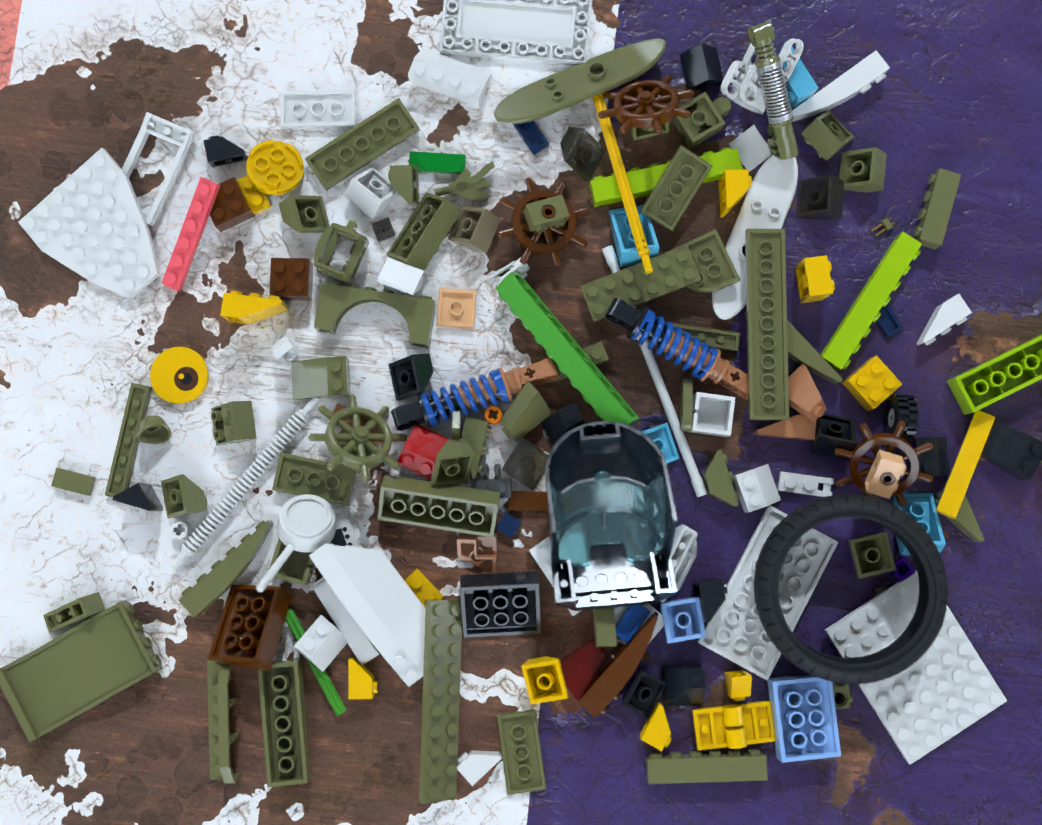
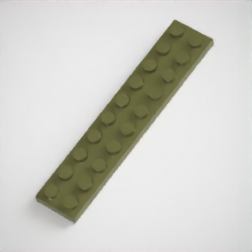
(767, 324)
(440, 701)

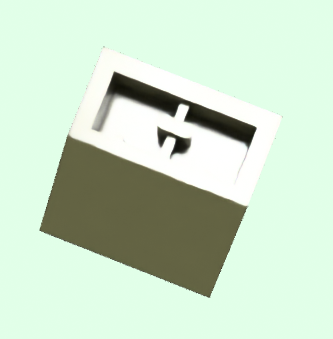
(233, 422)

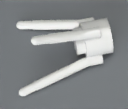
(514, 266)

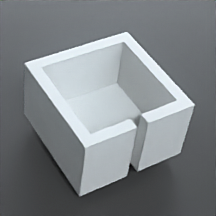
(712, 414)

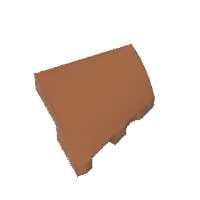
(478, 550)

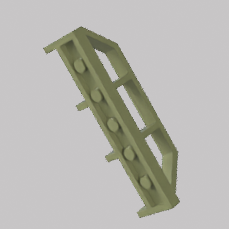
(219, 722)

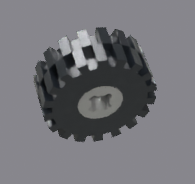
(902, 408)

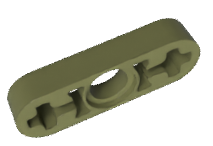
(686, 404)

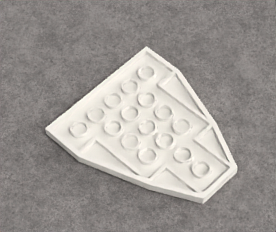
(96, 228)

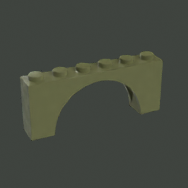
(338, 300)

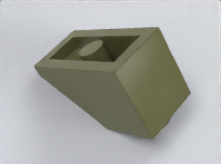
(405, 181)

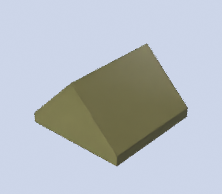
(871, 554)

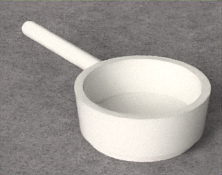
(302, 526)

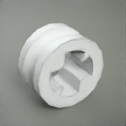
(176, 525)

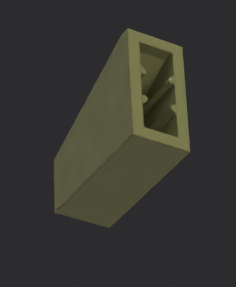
(524, 413)

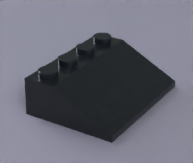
(500, 604)

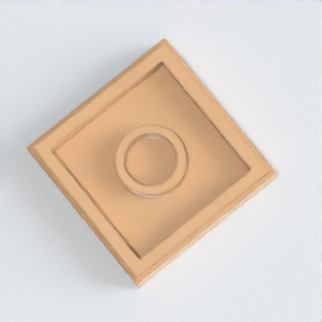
(456, 308)

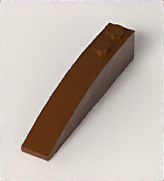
(618, 671)

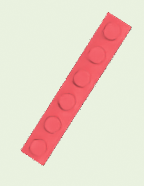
(190, 234)

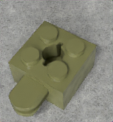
(704, 119)

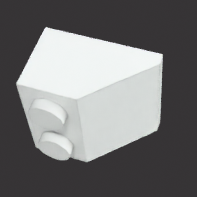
(371, 192)
(756, 488)
(321, 643)

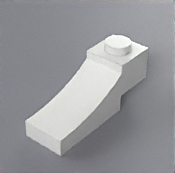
(284, 349)

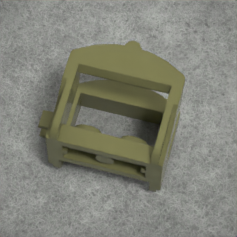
(327, 244)

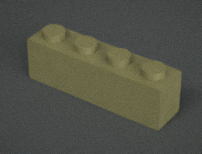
(937, 208)

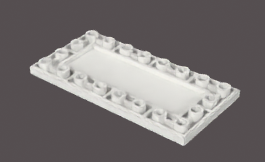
(517, 30)

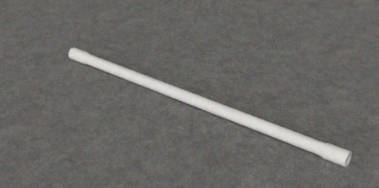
(696, 479)

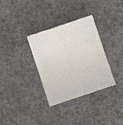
(751, 148)

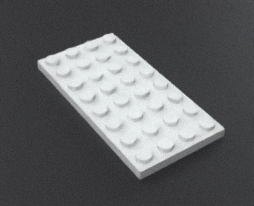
(736, 627)

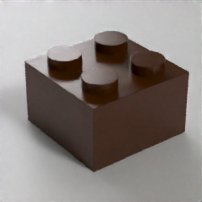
(230, 206)
(291, 278)

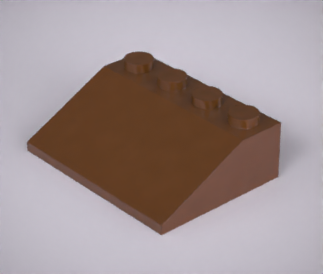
(250, 627)

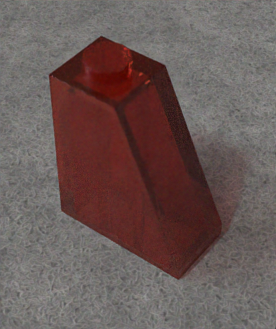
(581, 666)

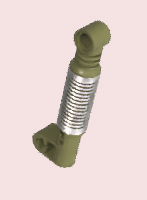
(784, 143)

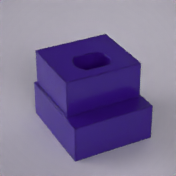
(906, 569)

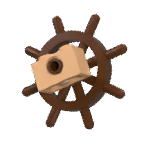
(886, 467)

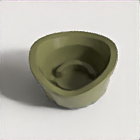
(153, 430)

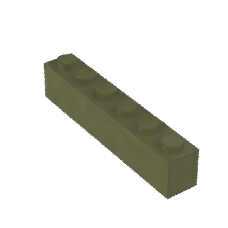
(706, 767)

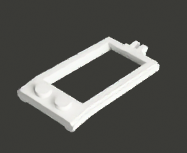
(172, 133)

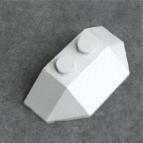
(683, 553)

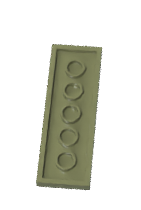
(362, 144)
(670, 273)

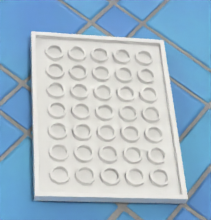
(935, 694)

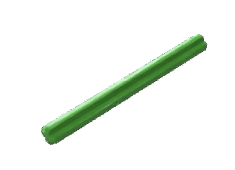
(322, 677)

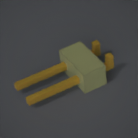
(886, 224)

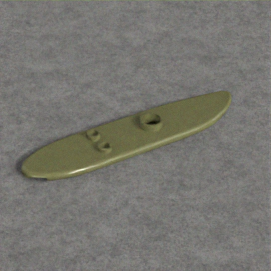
(578, 83)

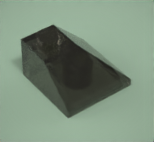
(581, 151)

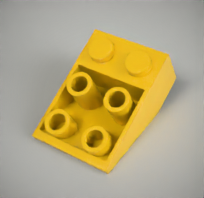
(251, 308)

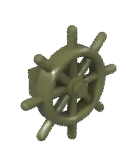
(354, 445)

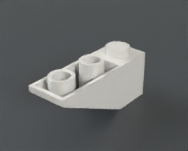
(944, 316)

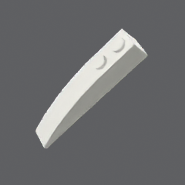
(843, 88)

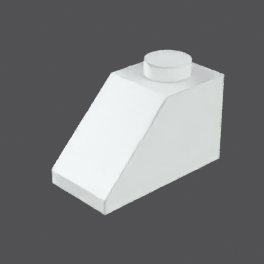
(477, 764)

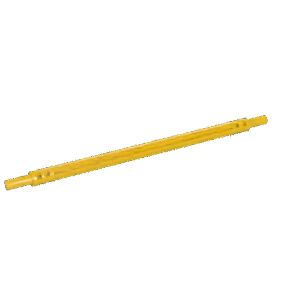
(623, 184)

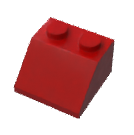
(421, 451)

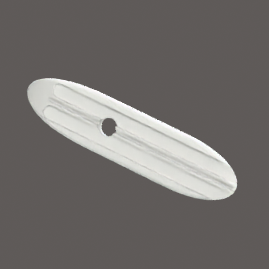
(763, 208)

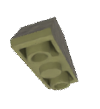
(719, 480)

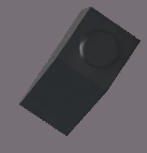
(223, 152)

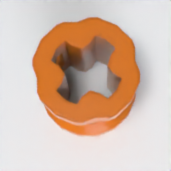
(487, 414)

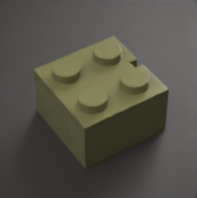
(296, 567)

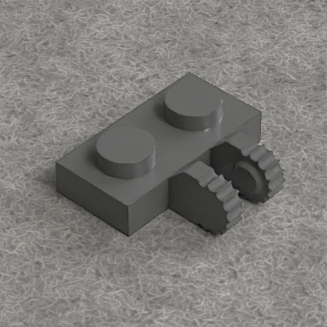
(500, 485)

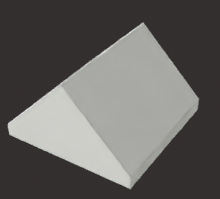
(401, 276)

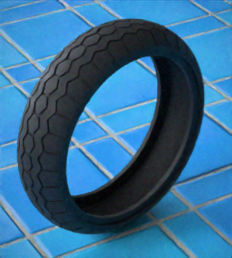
(909, 645)

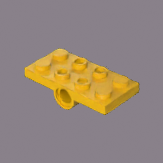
(733, 725)

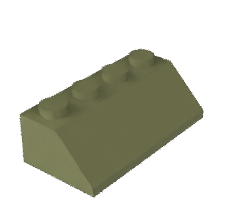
(424, 231)

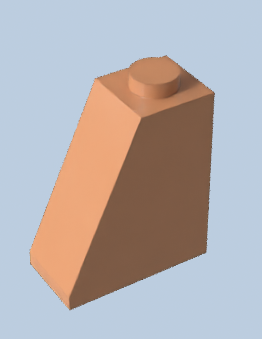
(804, 394)

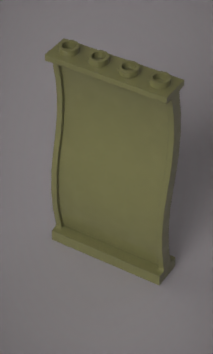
(78, 670)

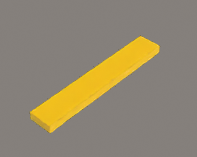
(965, 464)

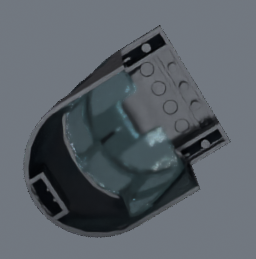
(609, 518)

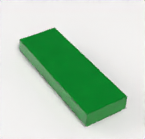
(438, 162)

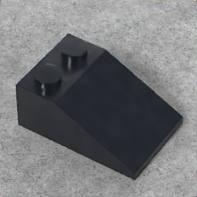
(1012, 451)

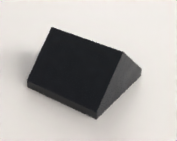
(701, 67)
(141, 496)
(644, 693)

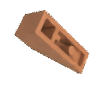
(796, 427)

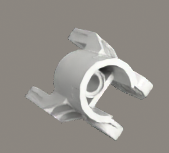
(746, 87)

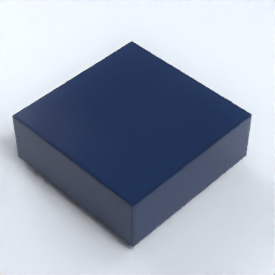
(508, 525)

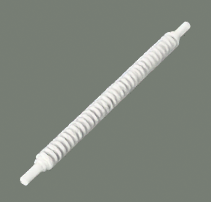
(194, 542)

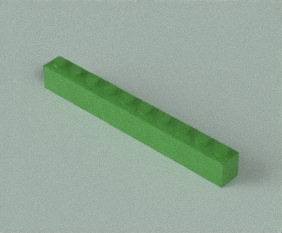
(564, 351)

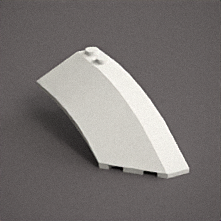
(378, 603)

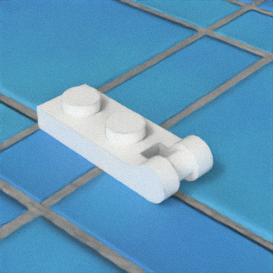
(804, 484)

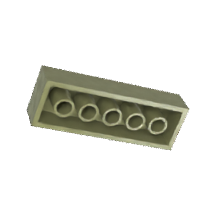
(438, 507)
(284, 723)

